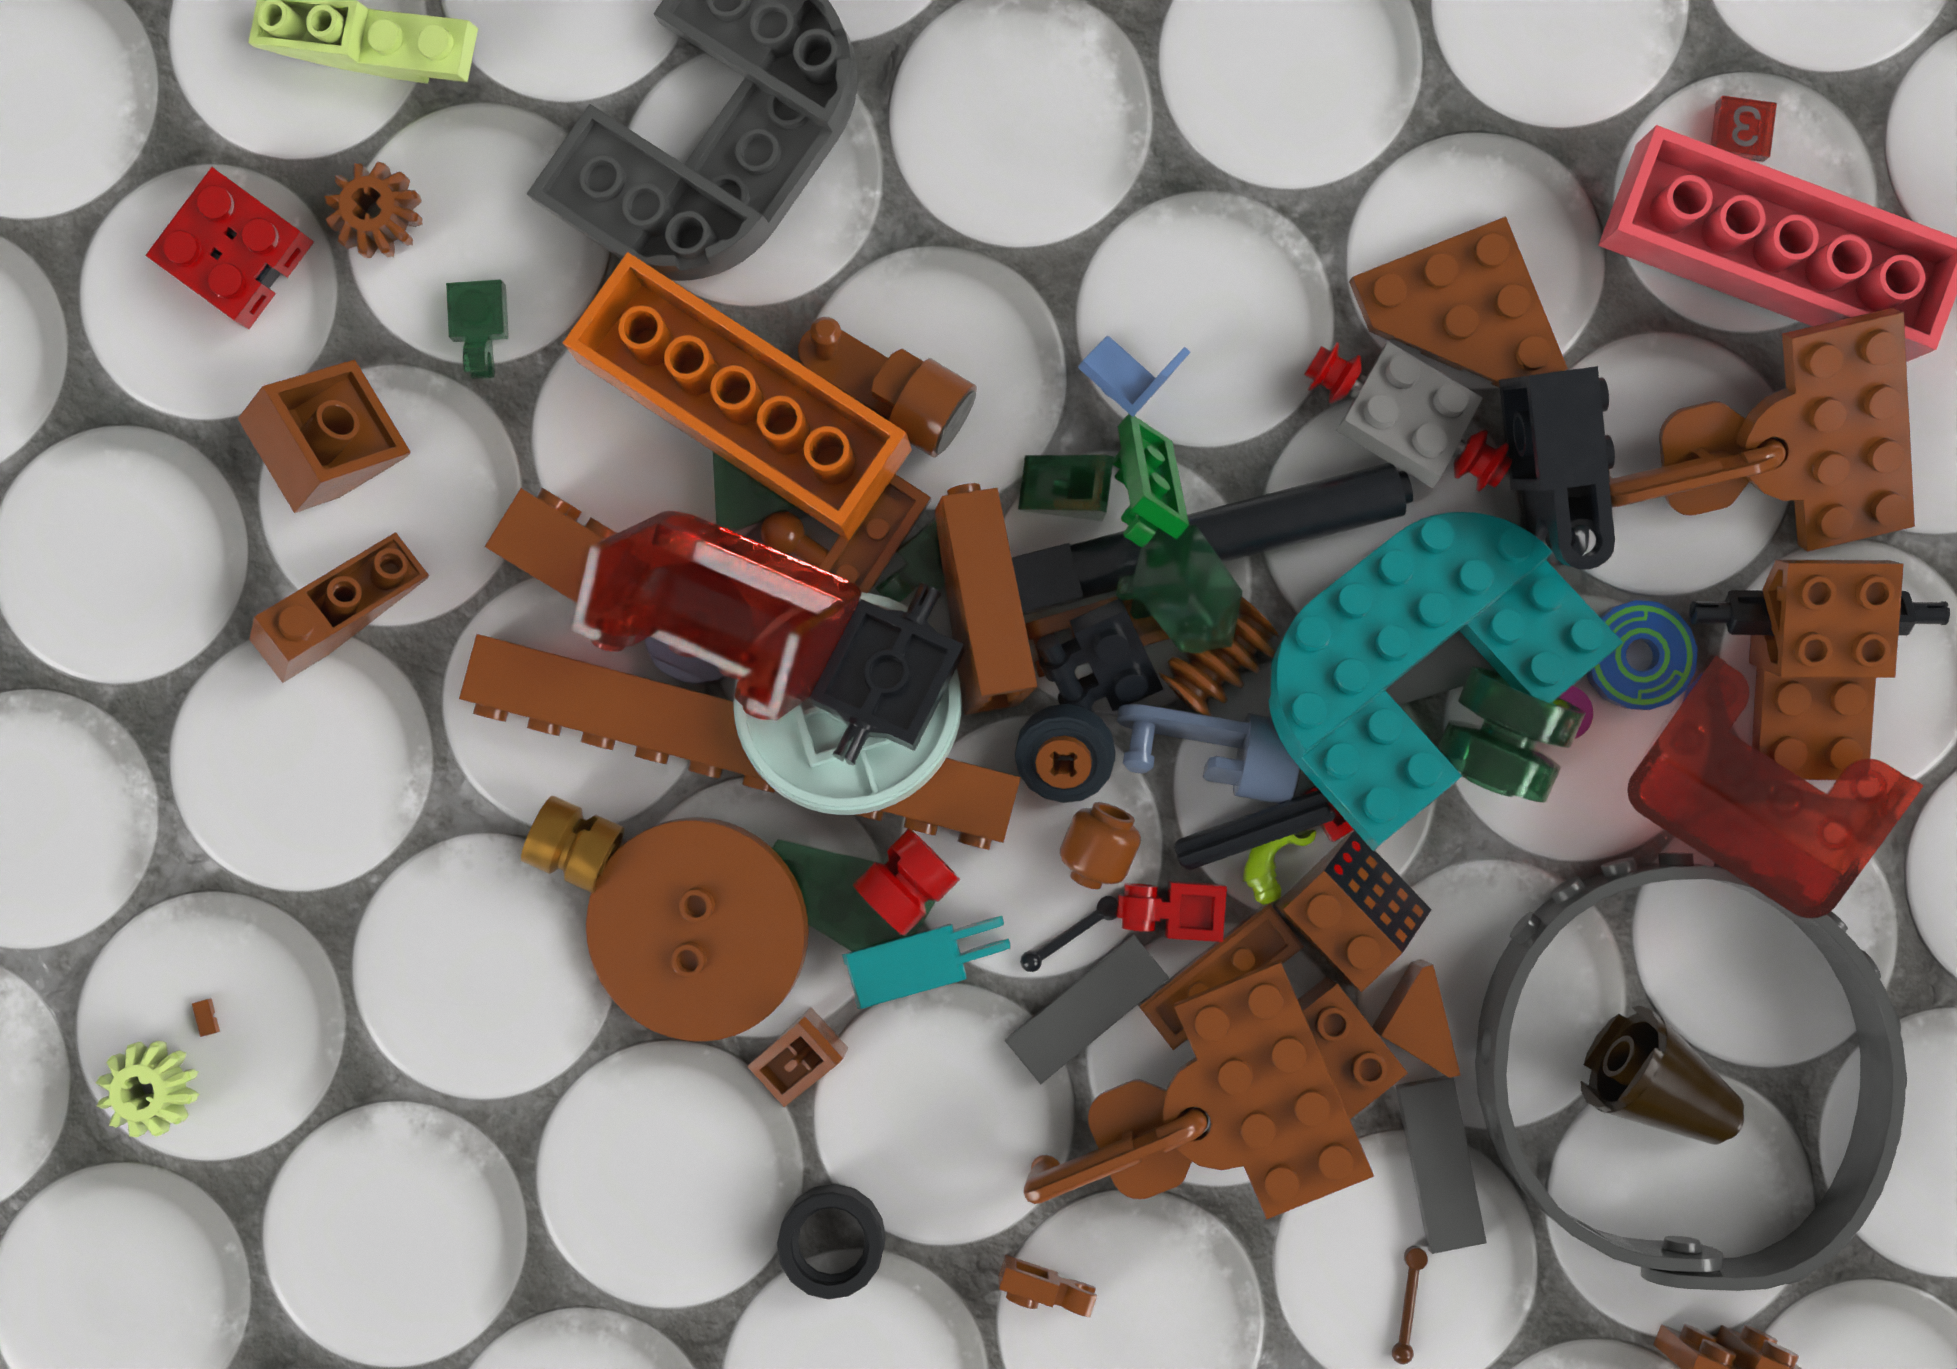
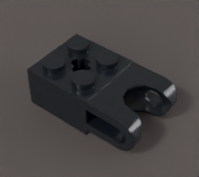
(1562, 461)

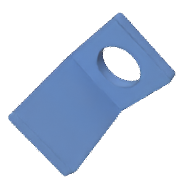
(1123, 376)

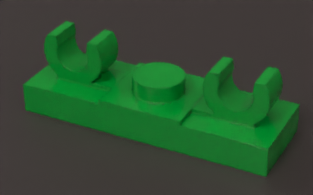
(1152, 481)

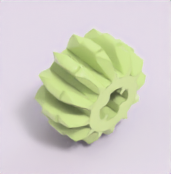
(126, 1094)

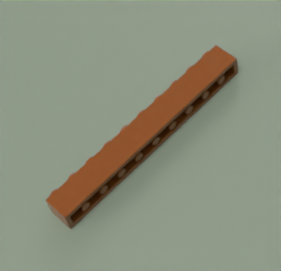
(698, 728)

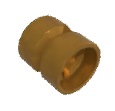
(570, 843)

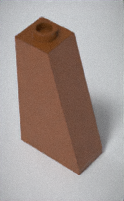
(983, 600)

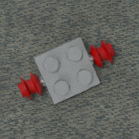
(1409, 415)

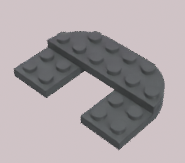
(748, 164)

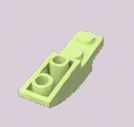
(365, 39)

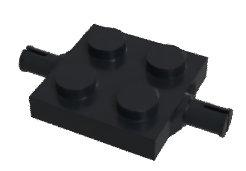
(887, 674)

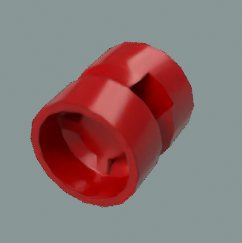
(906, 882)

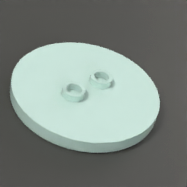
(799, 747)

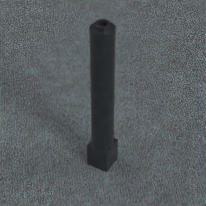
(1233, 530)

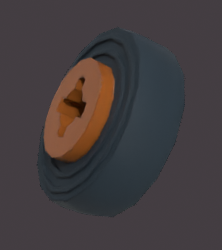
(1065, 732)

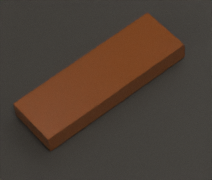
(1248, 946)

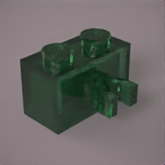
(1185, 591)

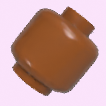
(1100, 845)

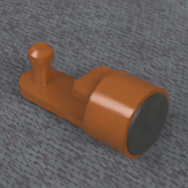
(908, 392)

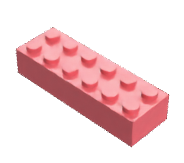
(1779, 239)

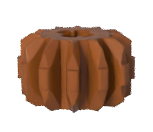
(357, 195)

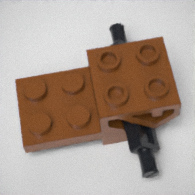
(1817, 648)

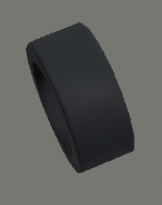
(820, 1283)

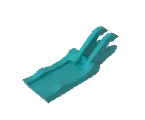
(916, 962)

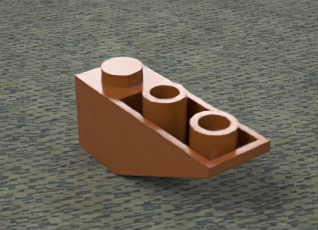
(335, 607)

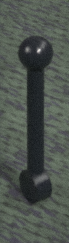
(1106, 909)

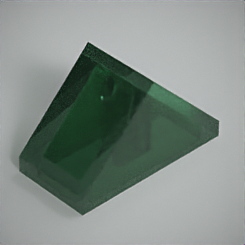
(1066, 485)

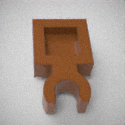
(1033, 1284)

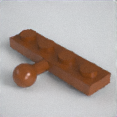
(871, 546)

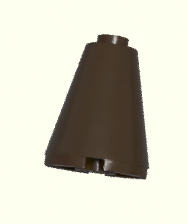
(1659, 1080)

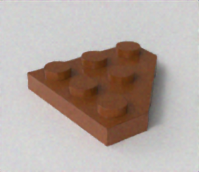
(1464, 305)

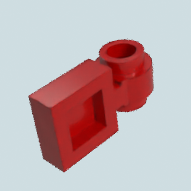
(1190, 910)

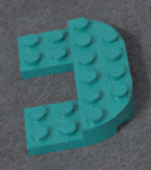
(1388, 616)

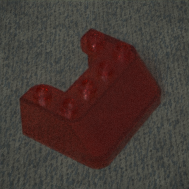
(717, 601)
(1756, 813)

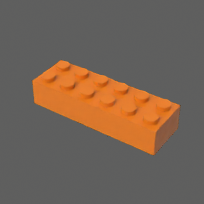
(738, 396)

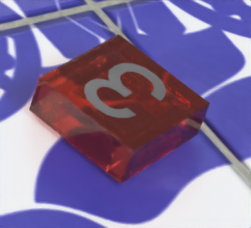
(1744, 127)

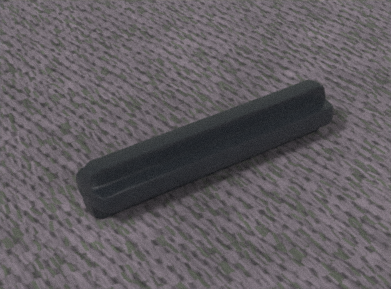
(1254, 830)

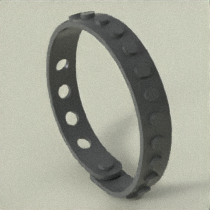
(1875, 1131)

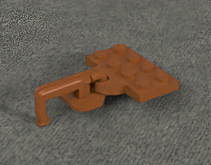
(1836, 447)
(1265, 1102)

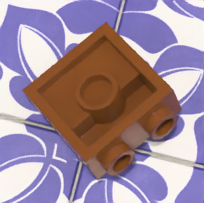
(1729, 1350)

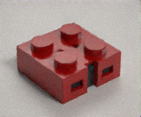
(224, 269)

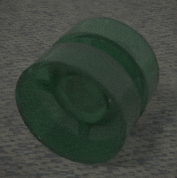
(1502, 749)

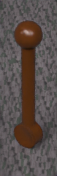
(1416, 1260)

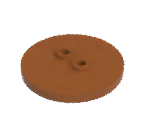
(697, 929)

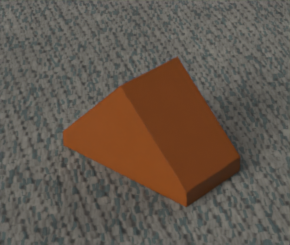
(1417, 1019)
(798, 1057)

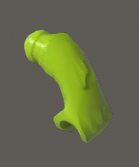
(1261, 867)

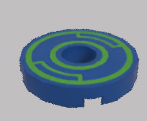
(1672, 657)

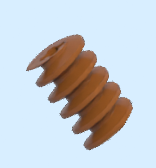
(1210, 669)

